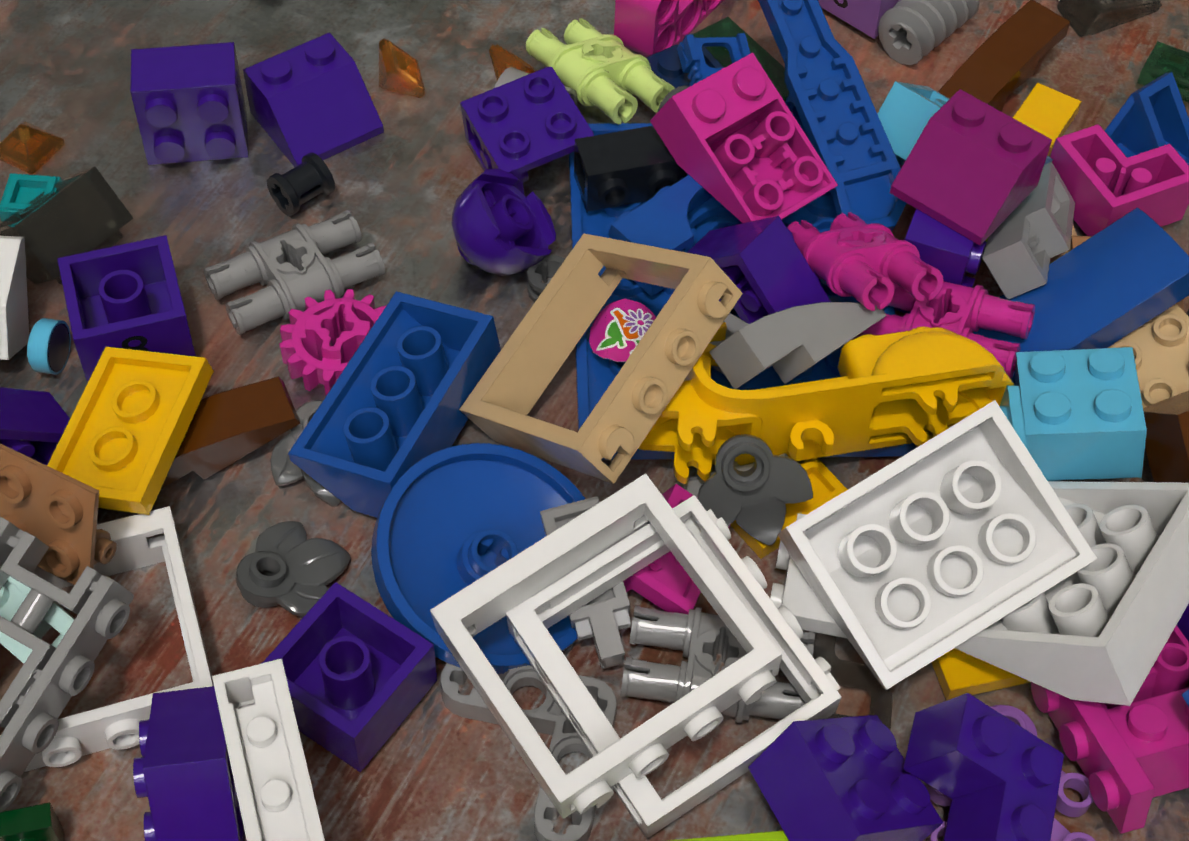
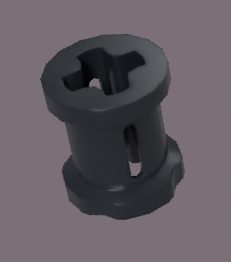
(301, 184)

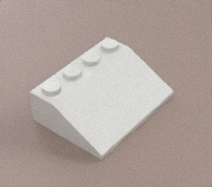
(937, 545)
(1113, 617)

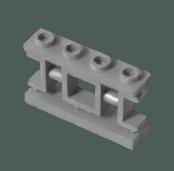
(50, 674)

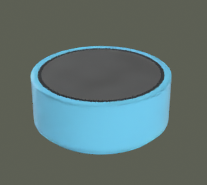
(49, 346)

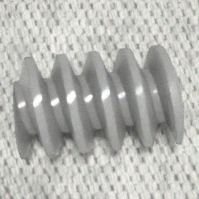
(918, 26)

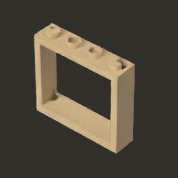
(642, 385)

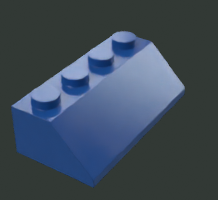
(396, 399)

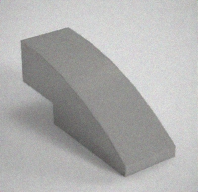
(1031, 235)
(791, 340)

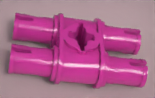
(865, 261)
(962, 312)

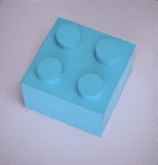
(1082, 412)

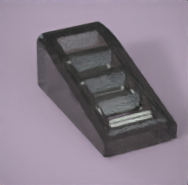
(1095, 16)

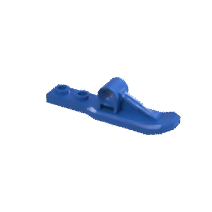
(835, 111)

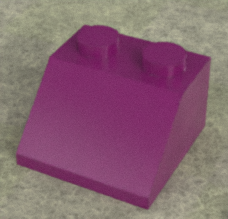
(971, 167)

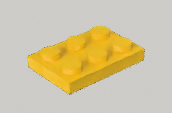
(131, 425)

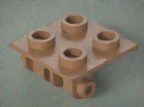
(54, 511)

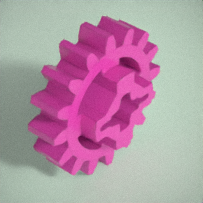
(326, 337)

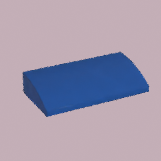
(1105, 288)

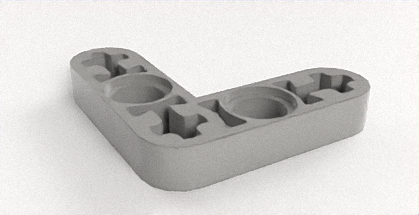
(545, 719)

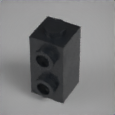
(623, 168)

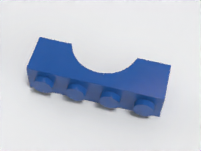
(667, 219)

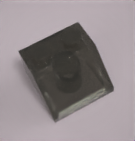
(63, 224)

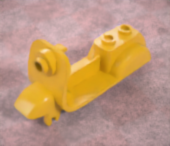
(888, 395)

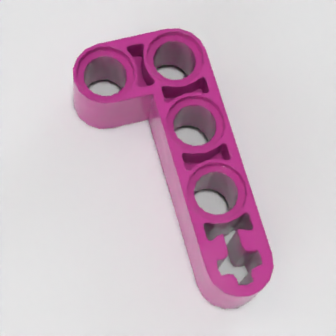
(658, 24)

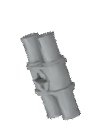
(292, 270)
(701, 639)

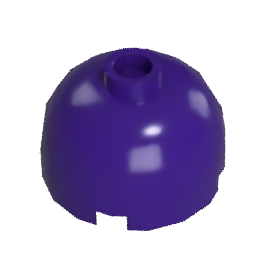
(500, 225)

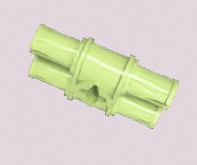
(599, 69)

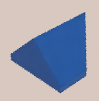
(1152, 119)

